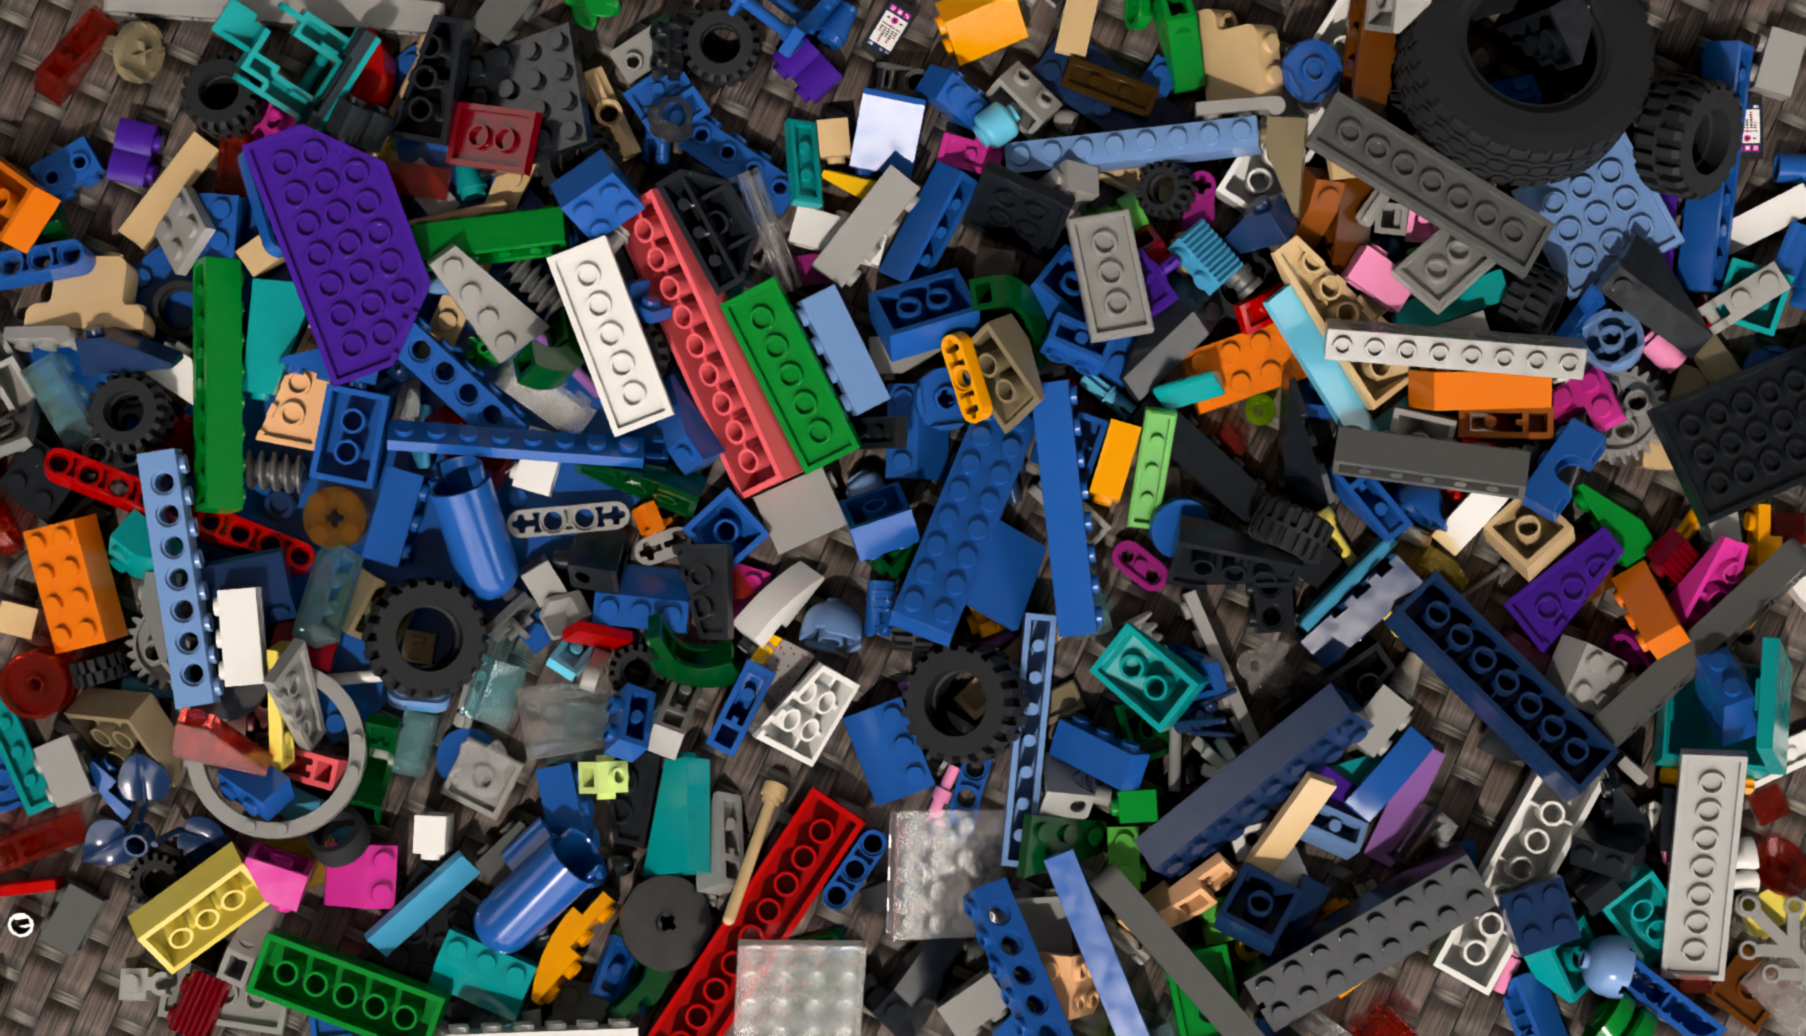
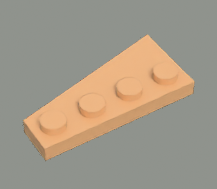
(297, 407)

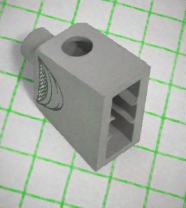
(1068, 790)

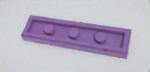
(1401, 808)

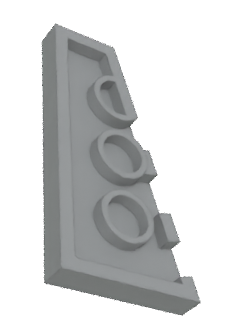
(296, 696)

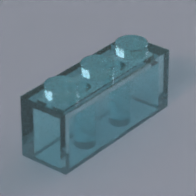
(61, 398)
(327, 596)

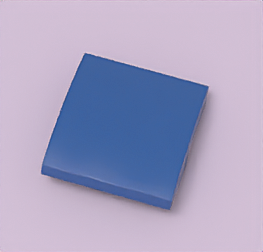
(651, 92)

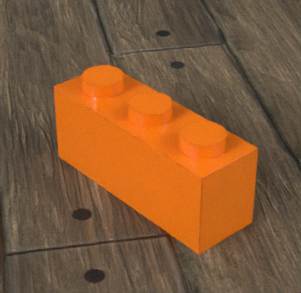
(1649, 611)

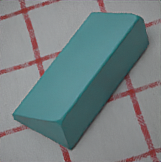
(1190, 390)

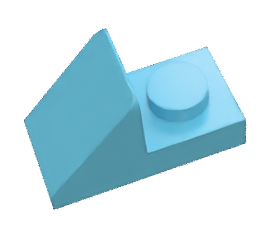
(570, 659)

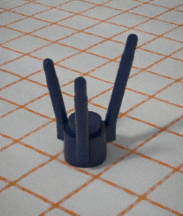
(1194, 720)

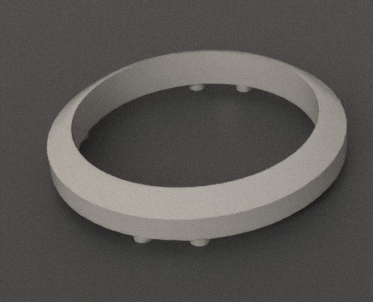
(322, 815)

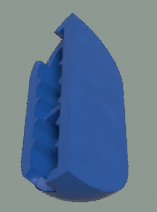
(1671, 1004)
(1532, 1008)

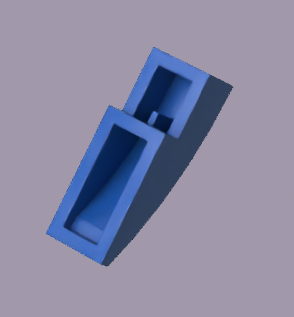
(1388, 774)

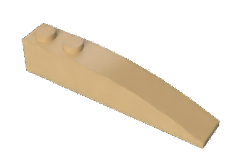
(1328, 296)

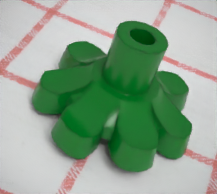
(480, 356)

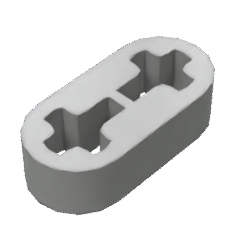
(657, 539)
(595, 670)

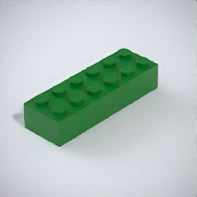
(345, 989)

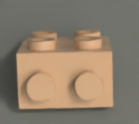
(1071, 983)

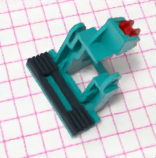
(349, 54)

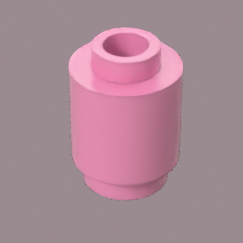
(1662, 352)

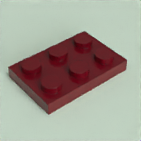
(494, 138)

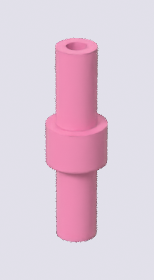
(941, 793)
(1504, 978)

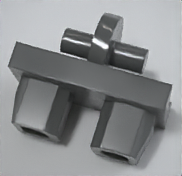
(513, 618)

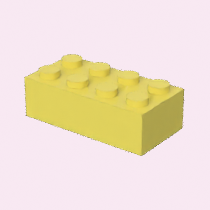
(198, 909)

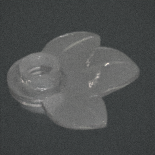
(1271, 669)
(477, 764)

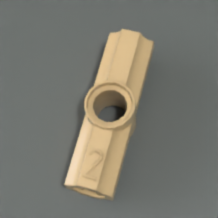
(601, 96)

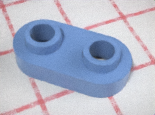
(429, 705)

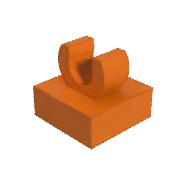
(649, 519)

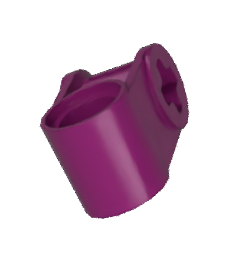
(1203, 205)

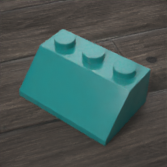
(482, 975)

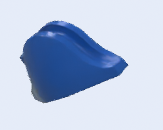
(1420, 504)

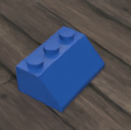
(926, 447)
(642, 594)
(888, 752)

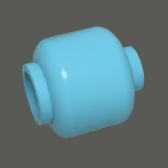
(996, 125)

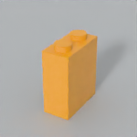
(978, 27)
(1114, 462)

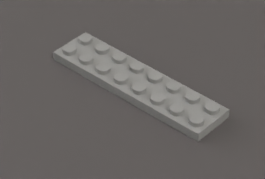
(1703, 864)

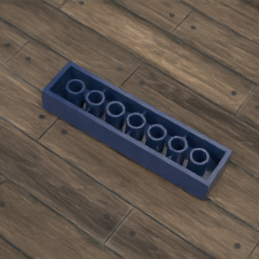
(1502, 687)
(1254, 783)

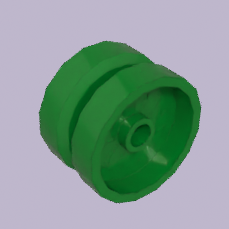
(1621, 1019)

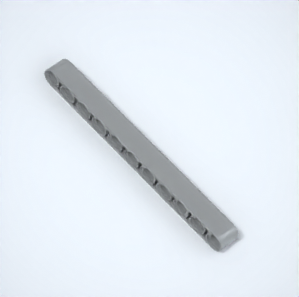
(383, 16)

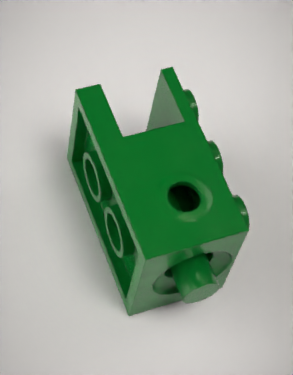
(1187, 1016)

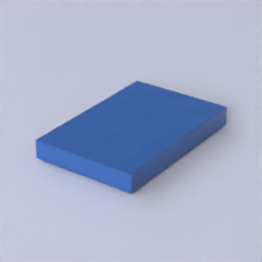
(1007, 576)

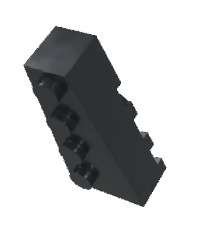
(436, 82)

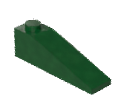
(653, 482)

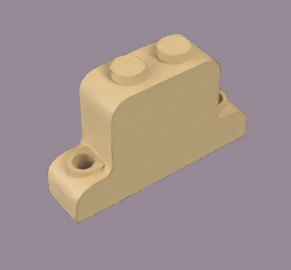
(1237, 58)
(99, 297)

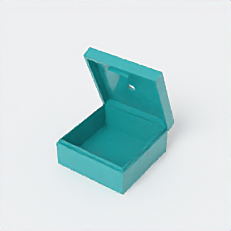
(1684, 726)

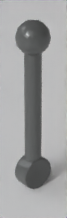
(1503, 568)

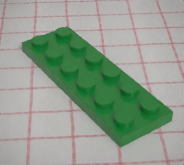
(791, 375)

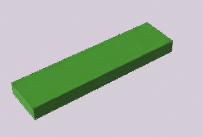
(1151, 465)

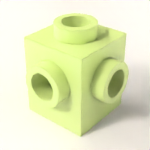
(603, 777)

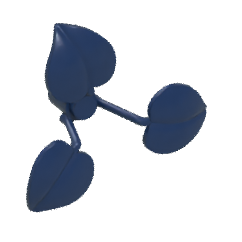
(147, 779)

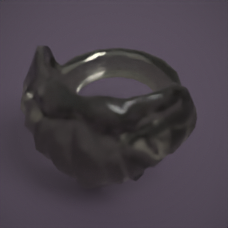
(665, 130)

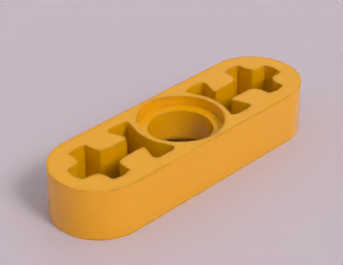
(971, 364)

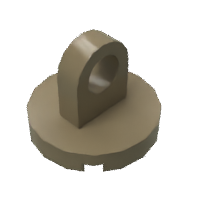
(136, 51)

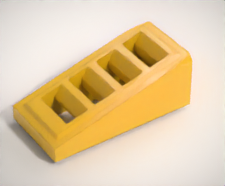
(853, 184)

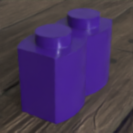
(809, 71)
(135, 153)

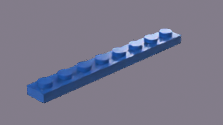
(515, 443)

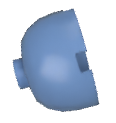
(1613, 340)
(832, 626)
(1608, 965)

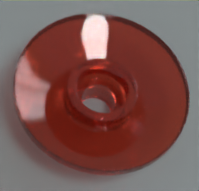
(1781, 866)

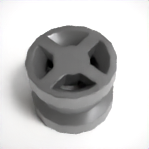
(1244, 281)

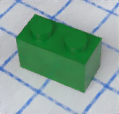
(1134, 805)

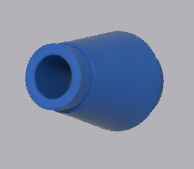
(837, 26)

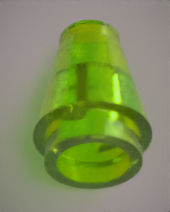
(1267, 405)

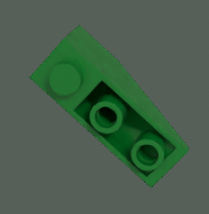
(1180, 43)
(1623, 526)

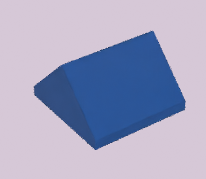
(728, 522)

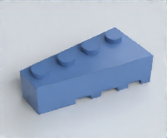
(841, 351)

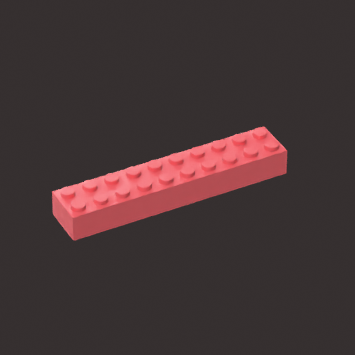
(709, 353)

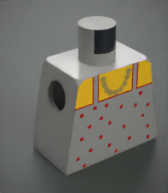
(782, 657)

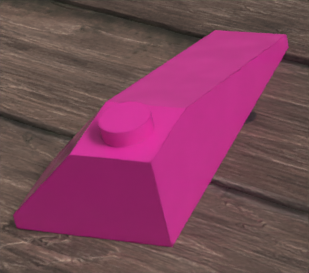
(1709, 581)

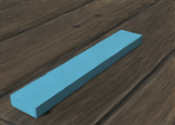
(1324, 374)

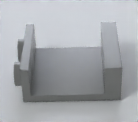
(1045, 921)

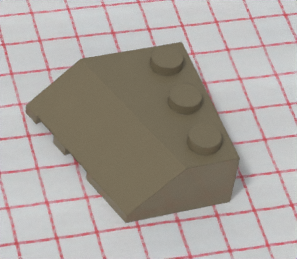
(125, 723)

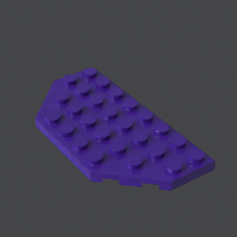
(342, 246)

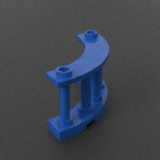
(791, 35)

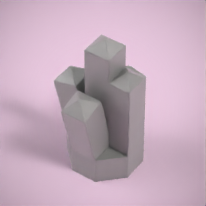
(1218, 759)

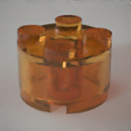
(319, 513)

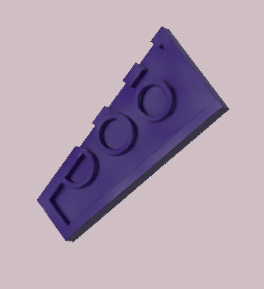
(1560, 592)

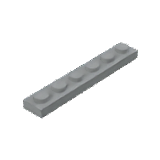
(1205, 637)

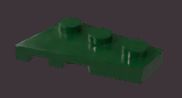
(1053, 834)

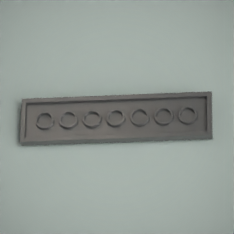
(1430, 184)

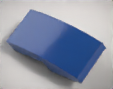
(105, 776)

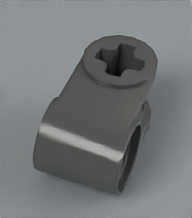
(898, 80)

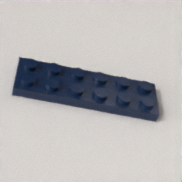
(1105, 117)

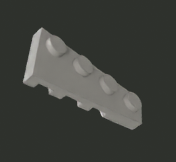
(490, 308)
(240, 1009)

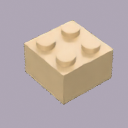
(1527, 538)

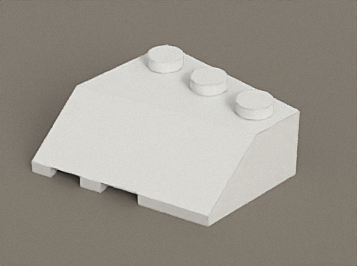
(808, 714)

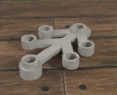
(1787, 944)

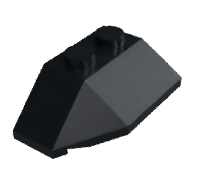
(712, 225)

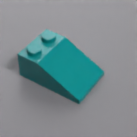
(131, 549)
(1148, 677)
(1640, 914)

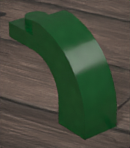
(1010, 295)
(551, 365)
(690, 663)
(377, 780)
(642, 991)

